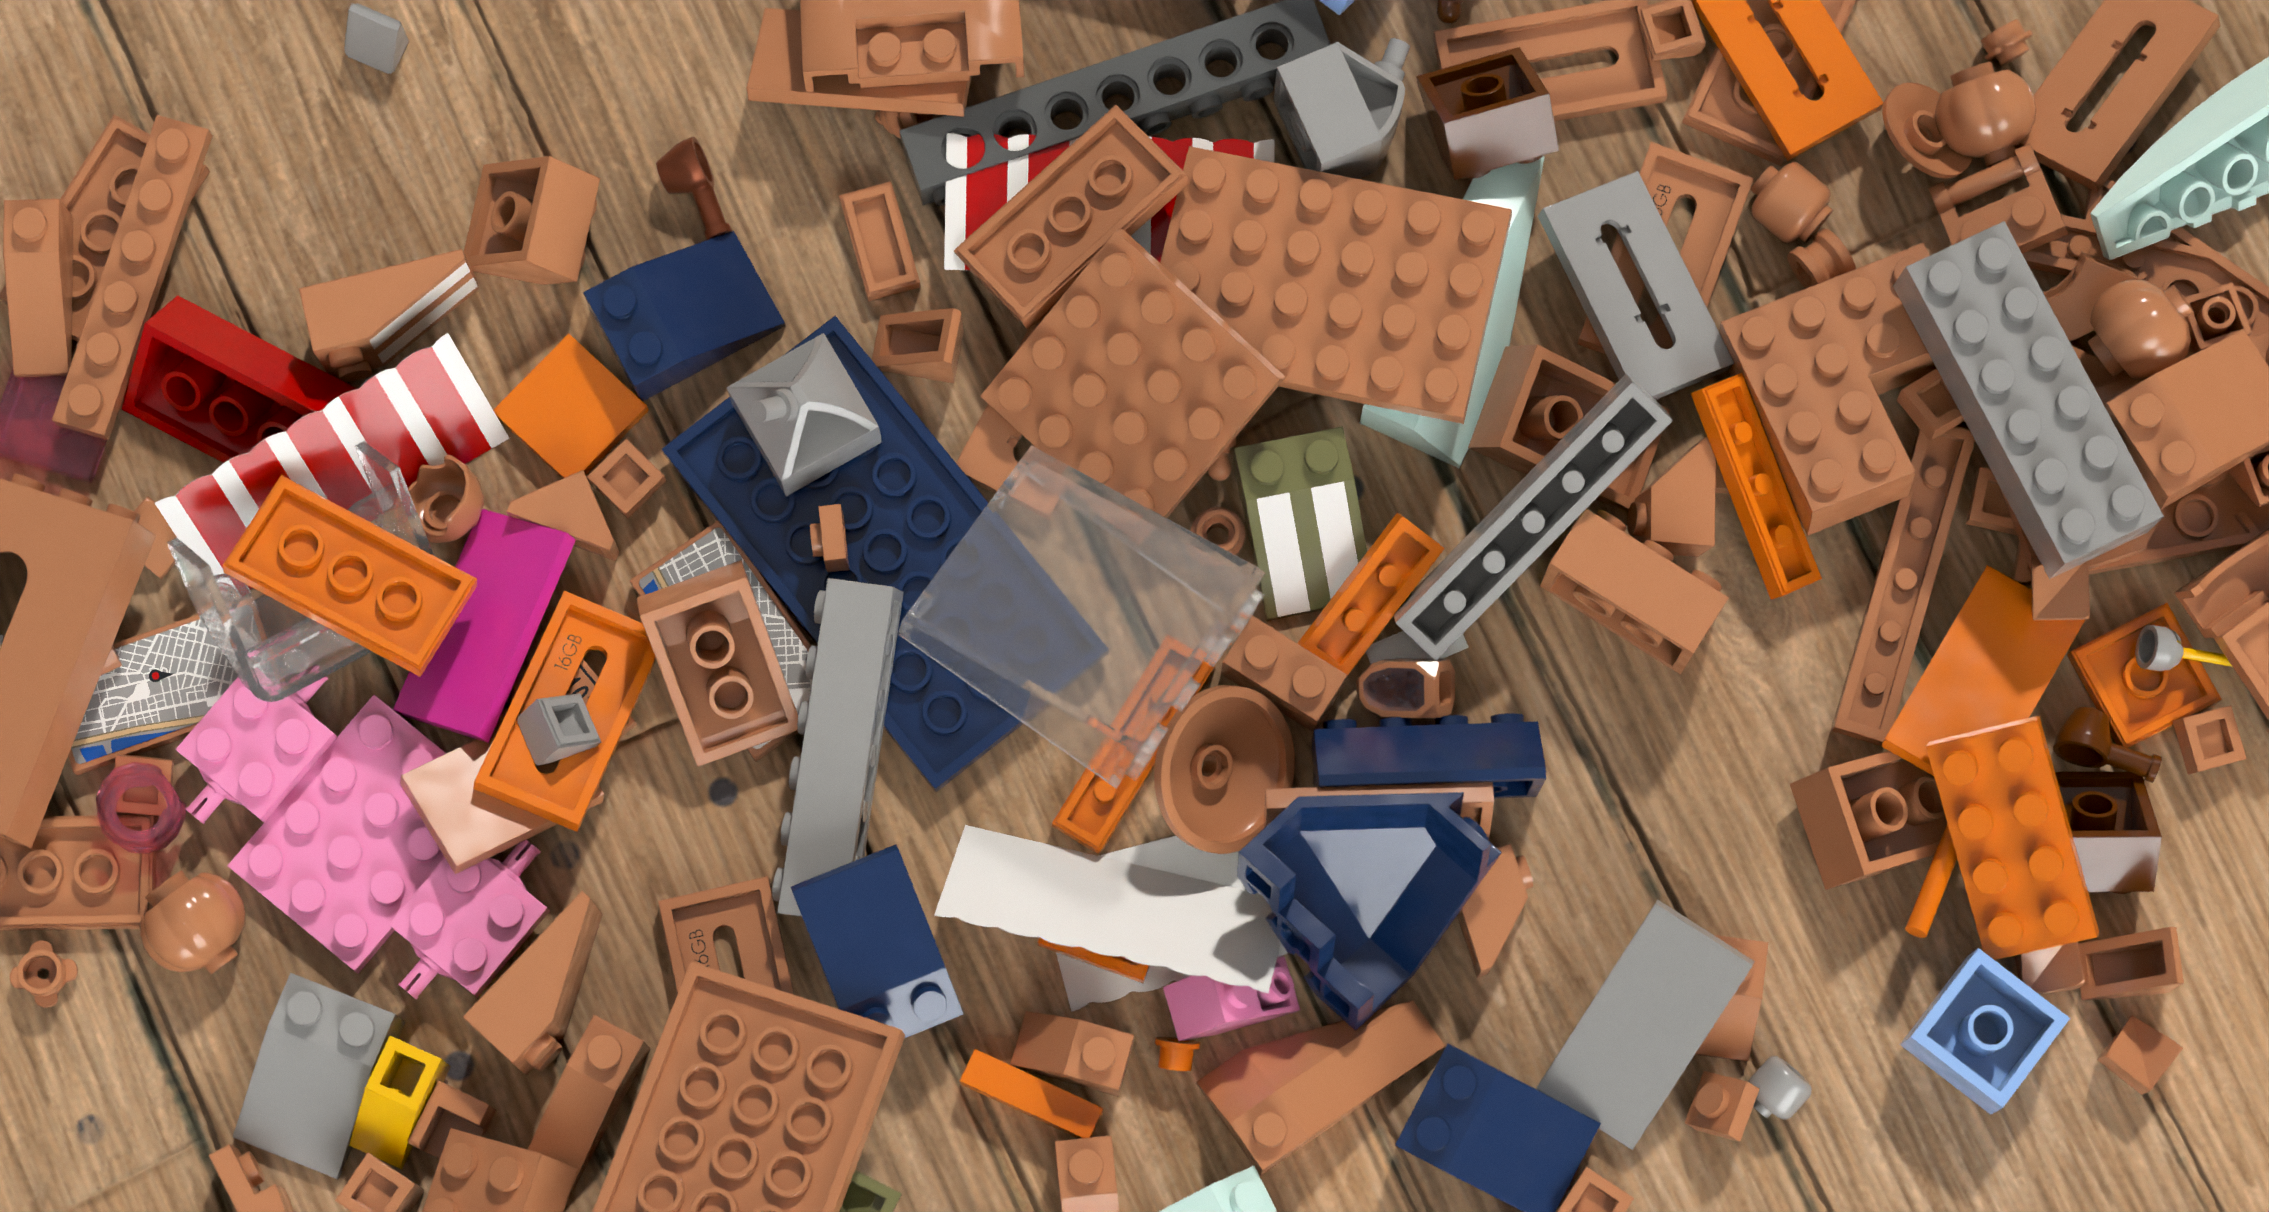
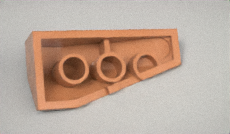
(1305, 1083)

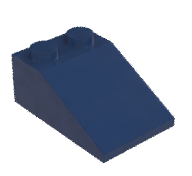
(683, 312)
(877, 943)
(1497, 1133)

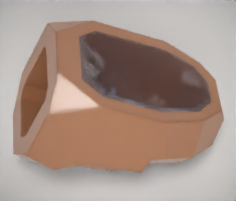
(1408, 688)

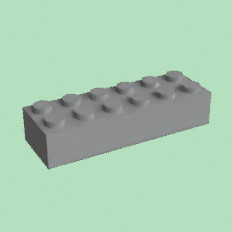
(2027, 400)

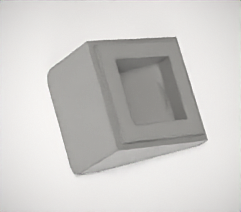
(374, 38)
(557, 728)

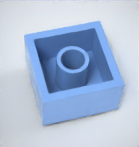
(1985, 1031)

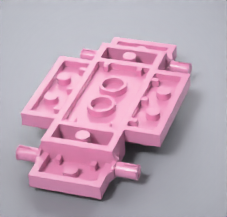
(346, 842)

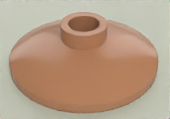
(1913, 131)

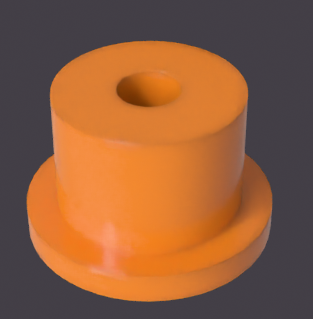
(1176, 1054)

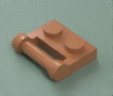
(2027, 213)

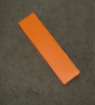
(1031, 1095)

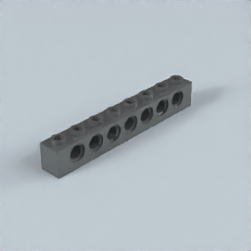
(1288, 23)

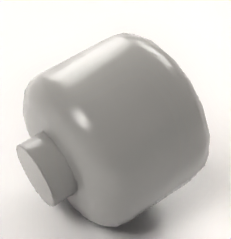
(1780, 1088)

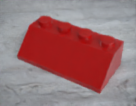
(220, 382)

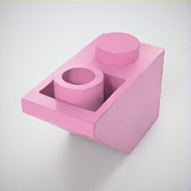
(1210, 1008)

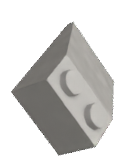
(313, 1074)

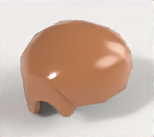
(447, 499)

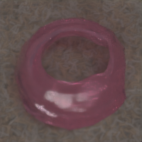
(145, 841)

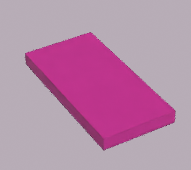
(486, 646)

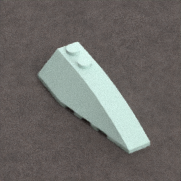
(2196, 169)
(1506, 187)

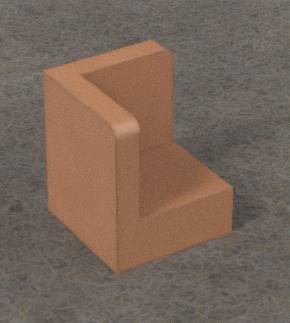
(447, 1110)
(378, 1189)

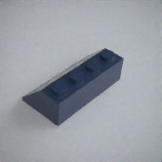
(1447, 752)

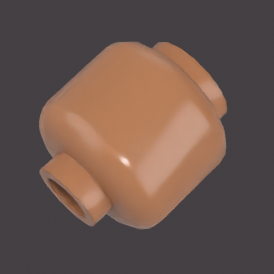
(1790, 202)

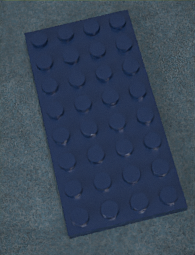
(902, 521)

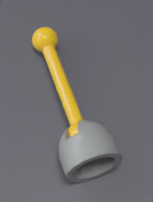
(2162, 650)

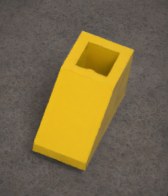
(396, 1100)

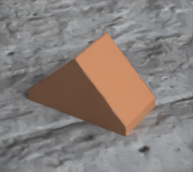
(920, 344)
(571, 508)
(2131, 965)

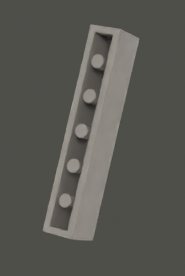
(1531, 516)
(840, 732)

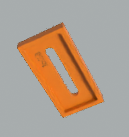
(1789, 116)
(571, 633)

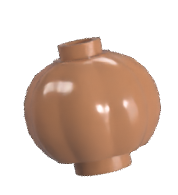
(1985, 113)
(2140, 328)
(193, 923)

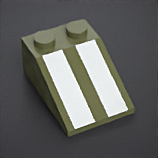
(1300, 518)

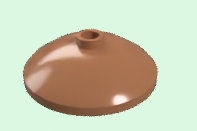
(1243, 753)

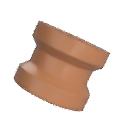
(1821, 259)

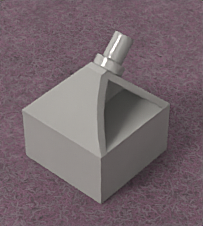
(1342, 107)
(804, 414)

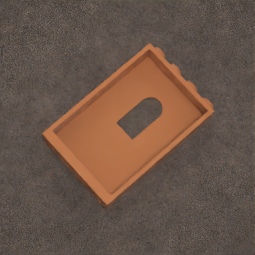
(60, 635)

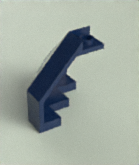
(1365, 887)

